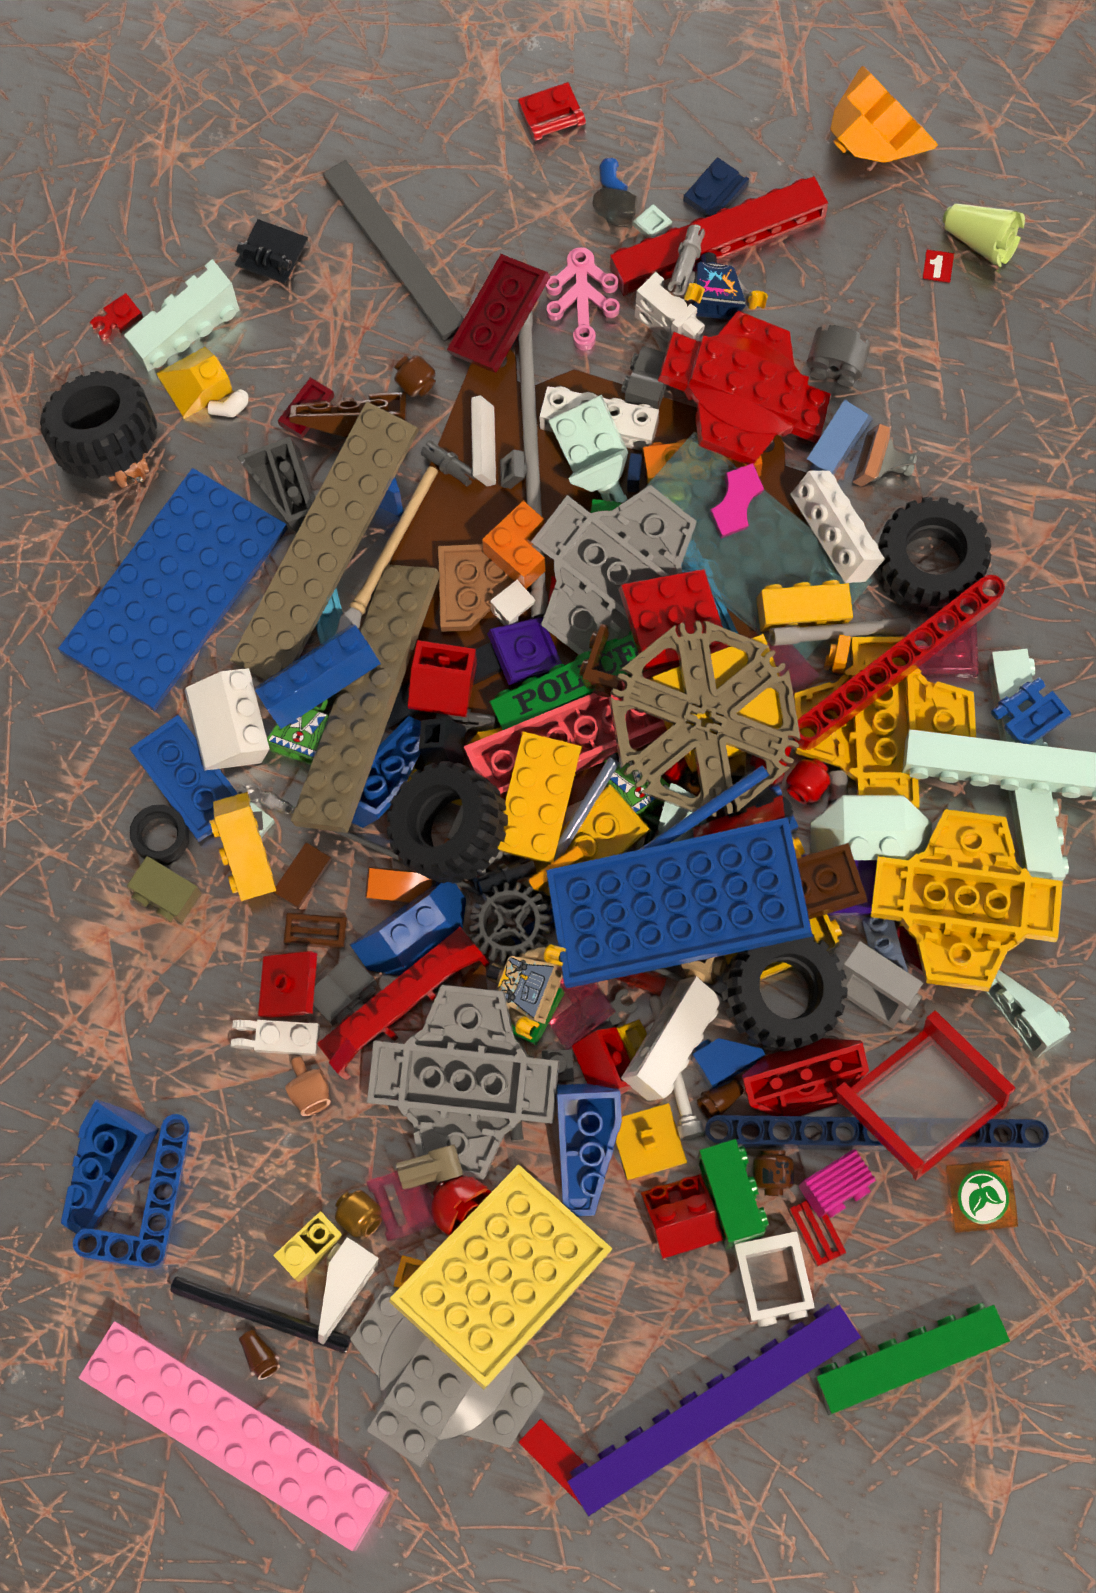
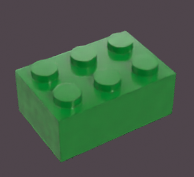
(732, 1193)

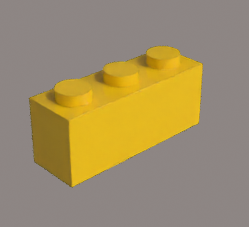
(804, 605)

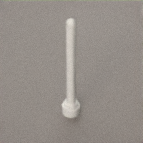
(689, 1125)

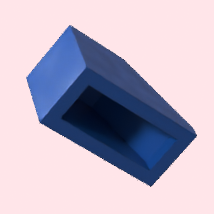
(723, 1060)

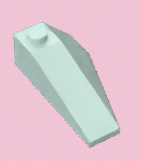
(1028, 1015)

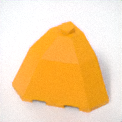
(875, 123)

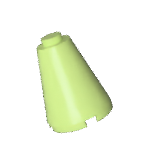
(986, 230)

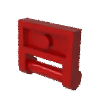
(549, 105)

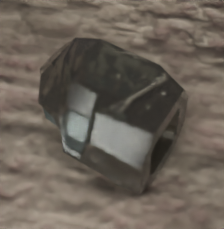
(615, 206)

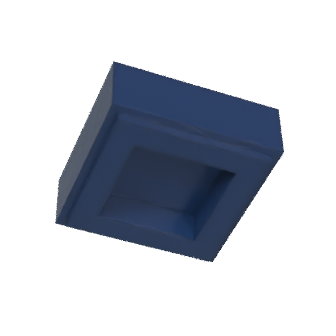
(634, 473)

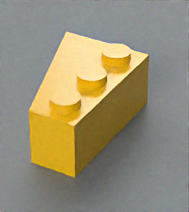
(242, 847)

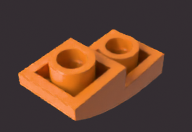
(395, 884)

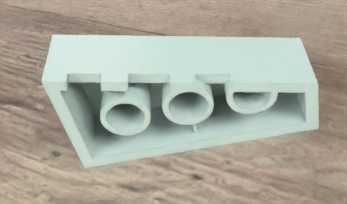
(184, 318)

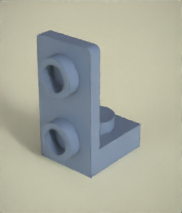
(883, 939)

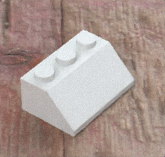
(227, 720)

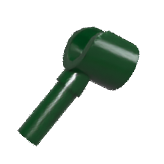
(652, 822)

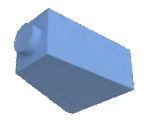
(839, 438)

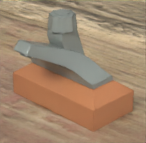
(881, 457)

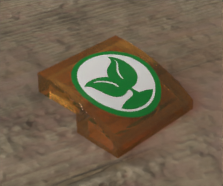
(982, 1195)

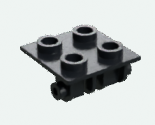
(270, 251)

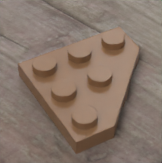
(467, 585)

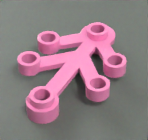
(582, 292)

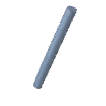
(585, 806)

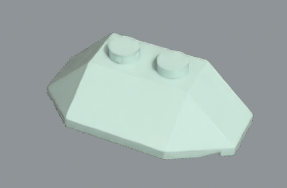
(872, 827)

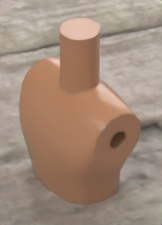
(309, 1089)

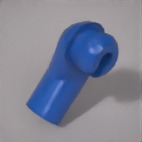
(608, 174)

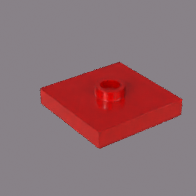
(287, 984)

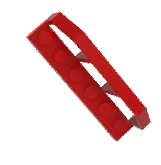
(398, 998)

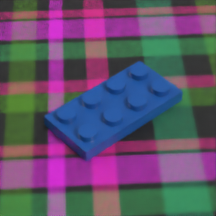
(176, 768)

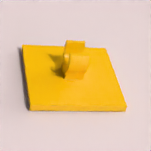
(649, 1142)

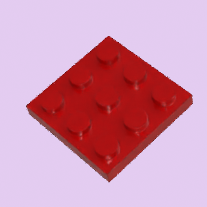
(665, 602)

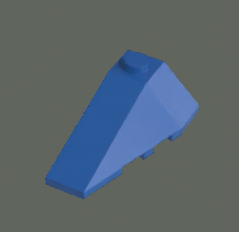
(389, 770)
(107, 1155)

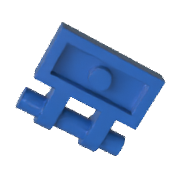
(1035, 721)

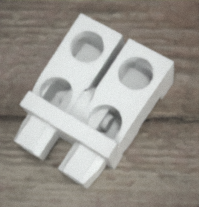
(666, 312)

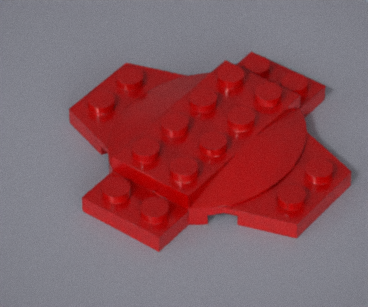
(744, 388)

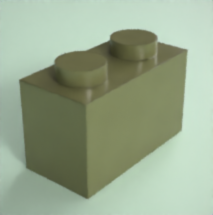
(163, 890)

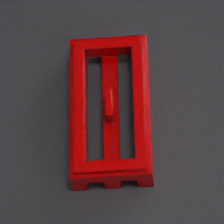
(840, 1250)

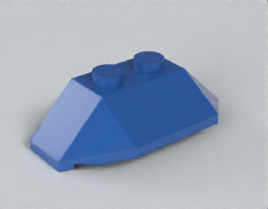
(412, 930)

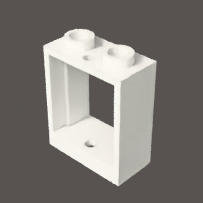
(765, 1246)

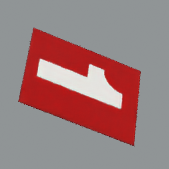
(938, 266)

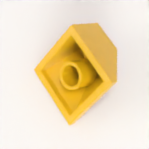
(195, 381)

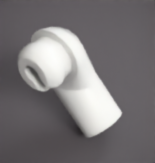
(231, 406)

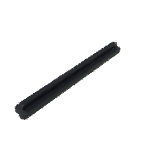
(257, 1313)

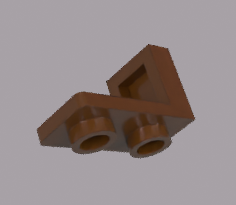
(597, 680)

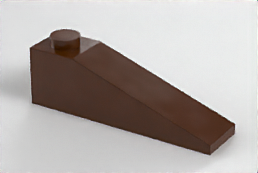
(341, 417)

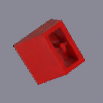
(442, 678)
(682, 1216)

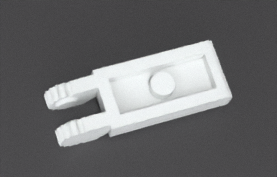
(278, 1037)

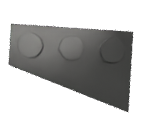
(283, 478)

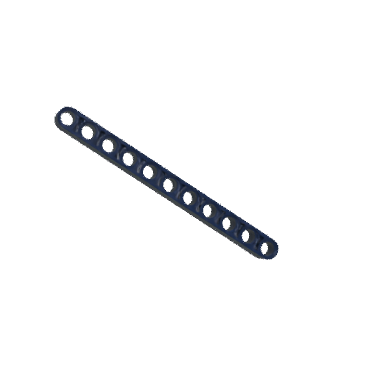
(860, 1140)

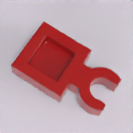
(119, 314)

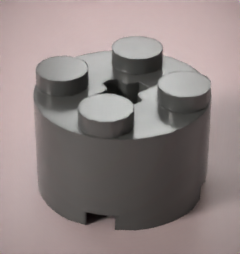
(838, 355)

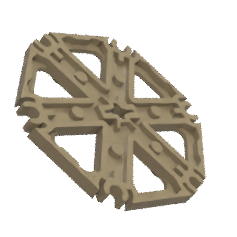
(701, 691)

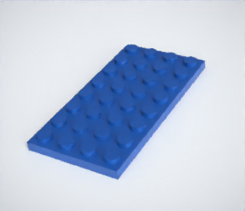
(173, 589)
(678, 903)

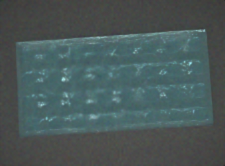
(769, 552)

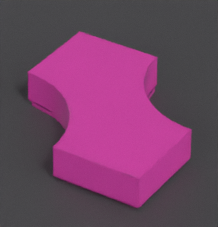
(741, 488)

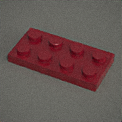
(498, 313)

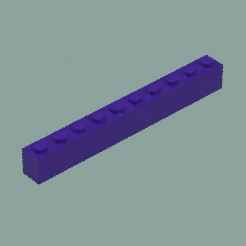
(712, 1410)

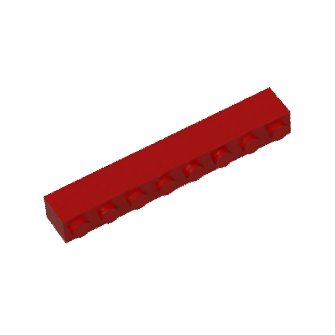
(725, 232)

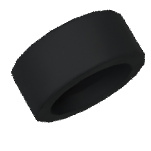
(149, 814)

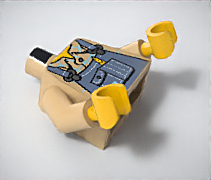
(529, 985)

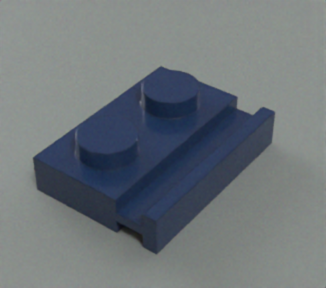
(715, 188)

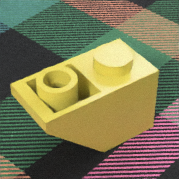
(308, 1247)

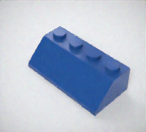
(317, 676)

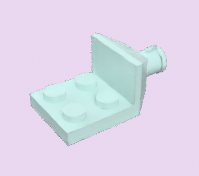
(592, 448)

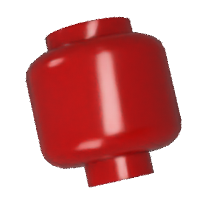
(808, 781)

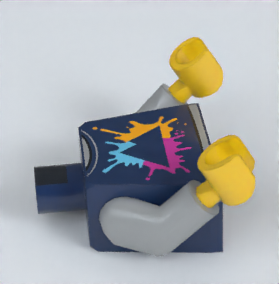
(718, 290)

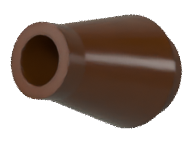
(720, 1098)
(259, 1356)

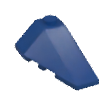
(587, 1134)

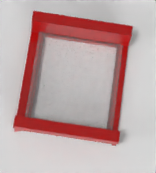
(927, 1096)

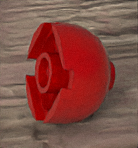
(456, 1201)

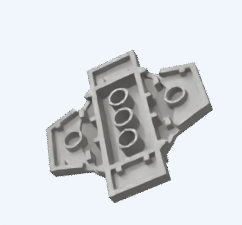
(603, 551)
(464, 1078)
(430, 1394)

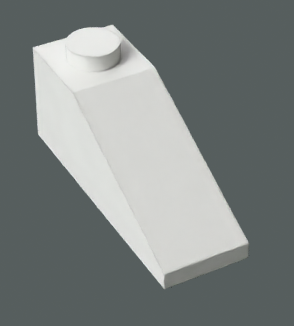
(346, 1276)

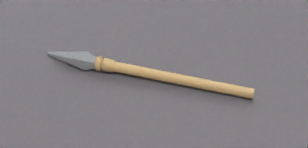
(361, 600)

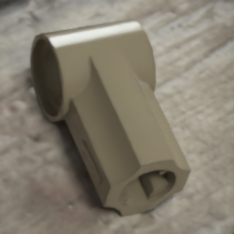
(435, 1166)

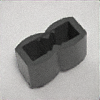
(644, 384)
(343, 990)

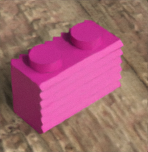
(837, 1183)

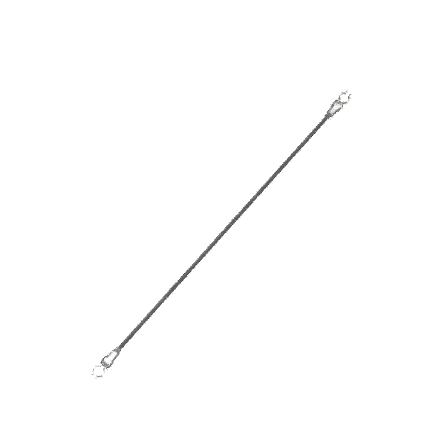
(272, 802)

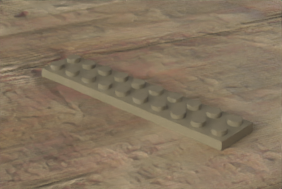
(325, 542)
(366, 704)

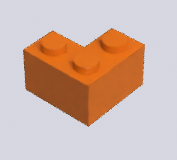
(511, 545)

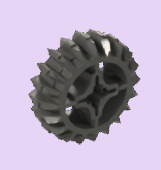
(520, 913)

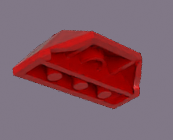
(804, 1077)

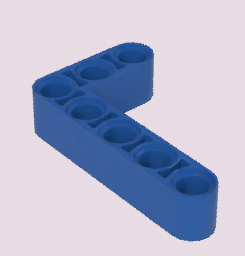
(153, 1207)

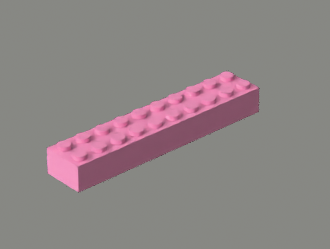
(234, 1436)

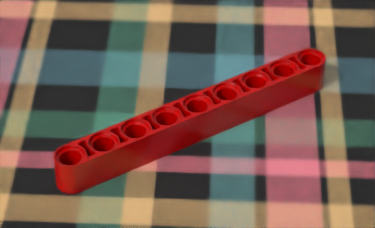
(905, 650)

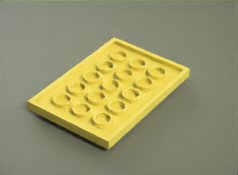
(500, 1276)

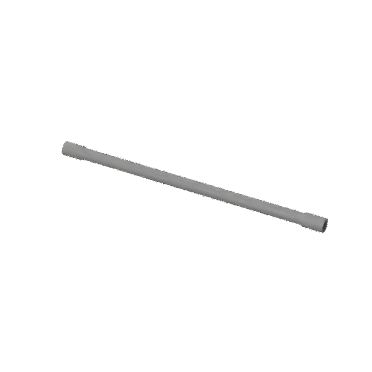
(531, 455)

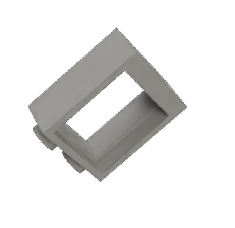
(880, 986)

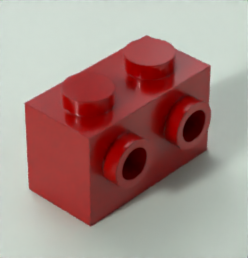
(602, 1064)

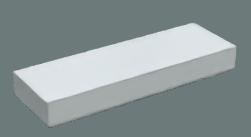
(483, 441)

